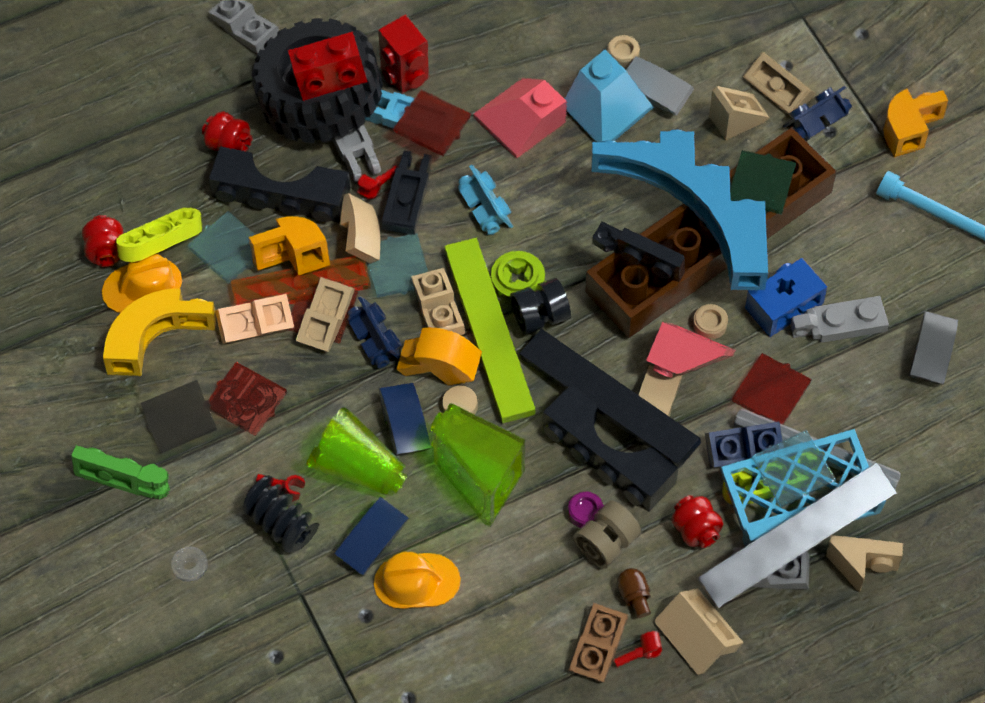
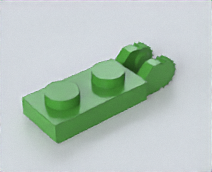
(120, 473)

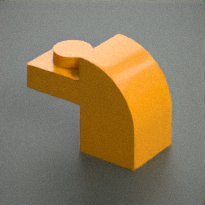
(907, 120)
(292, 240)
(442, 353)

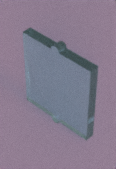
(225, 247)
(398, 262)
(793, 468)

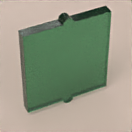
(762, 179)

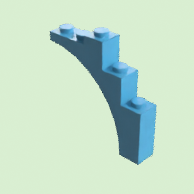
(705, 189)

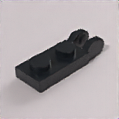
(406, 195)

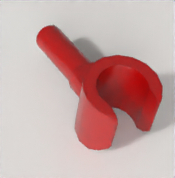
(371, 187)
(293, 480)
(650, 648)

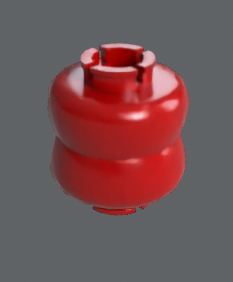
(226, 132)
(100, 240)
(697, 521)

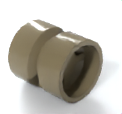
(602, 538)

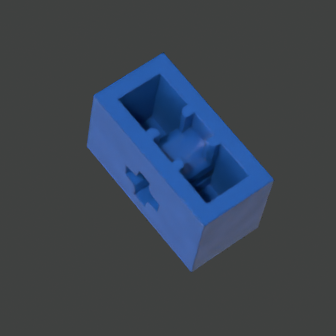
(786, 294)

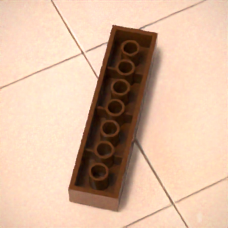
(637, 296)

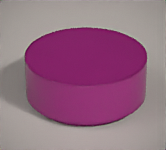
(583, 508)

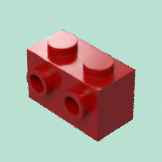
(403, 54)
(327, 66)

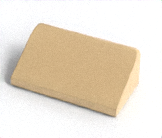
(778, 84)

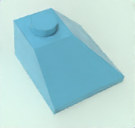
(605, 99)

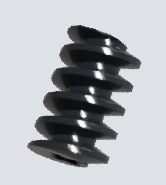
(277, 516)

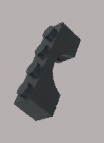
(315, 195)
(641, 475)

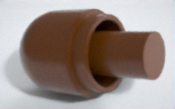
(635, 591)

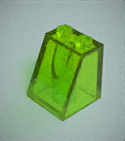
(478, 459)

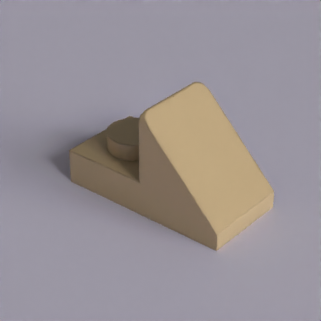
(854, 554)

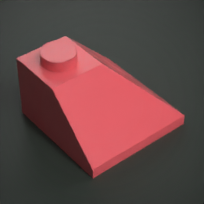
(523, 115)
(684, 351)

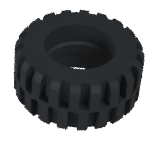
(319, 116)

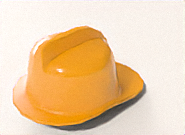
(138, 280)
(416, 580)

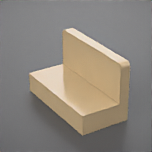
(697, 630)

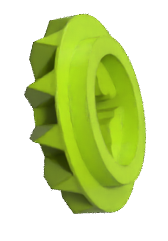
(515, 263)

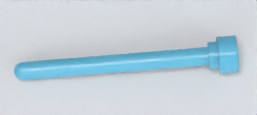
(894, 188)

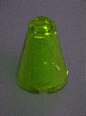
(356, 456)

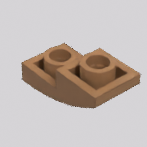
(599, 643)

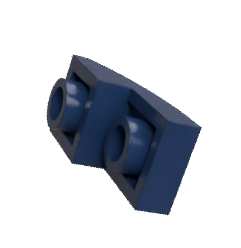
(405, 418)
(741, 443)
(371, 536)

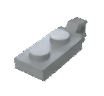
(841, 320)

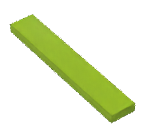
(489, 330)

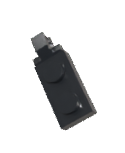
(640, 250)

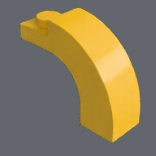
(146, 320)

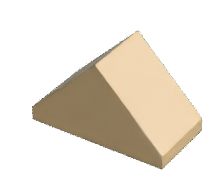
(735, 111)

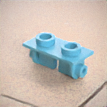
(479, 189)

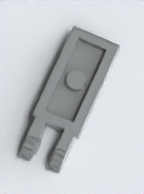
(356, 145)

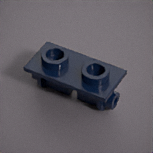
(828, 105)
(369, 321)

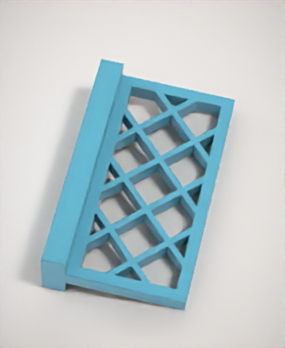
(756, 529)

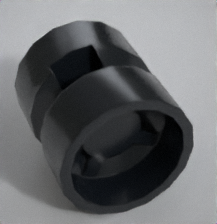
(551, 301)

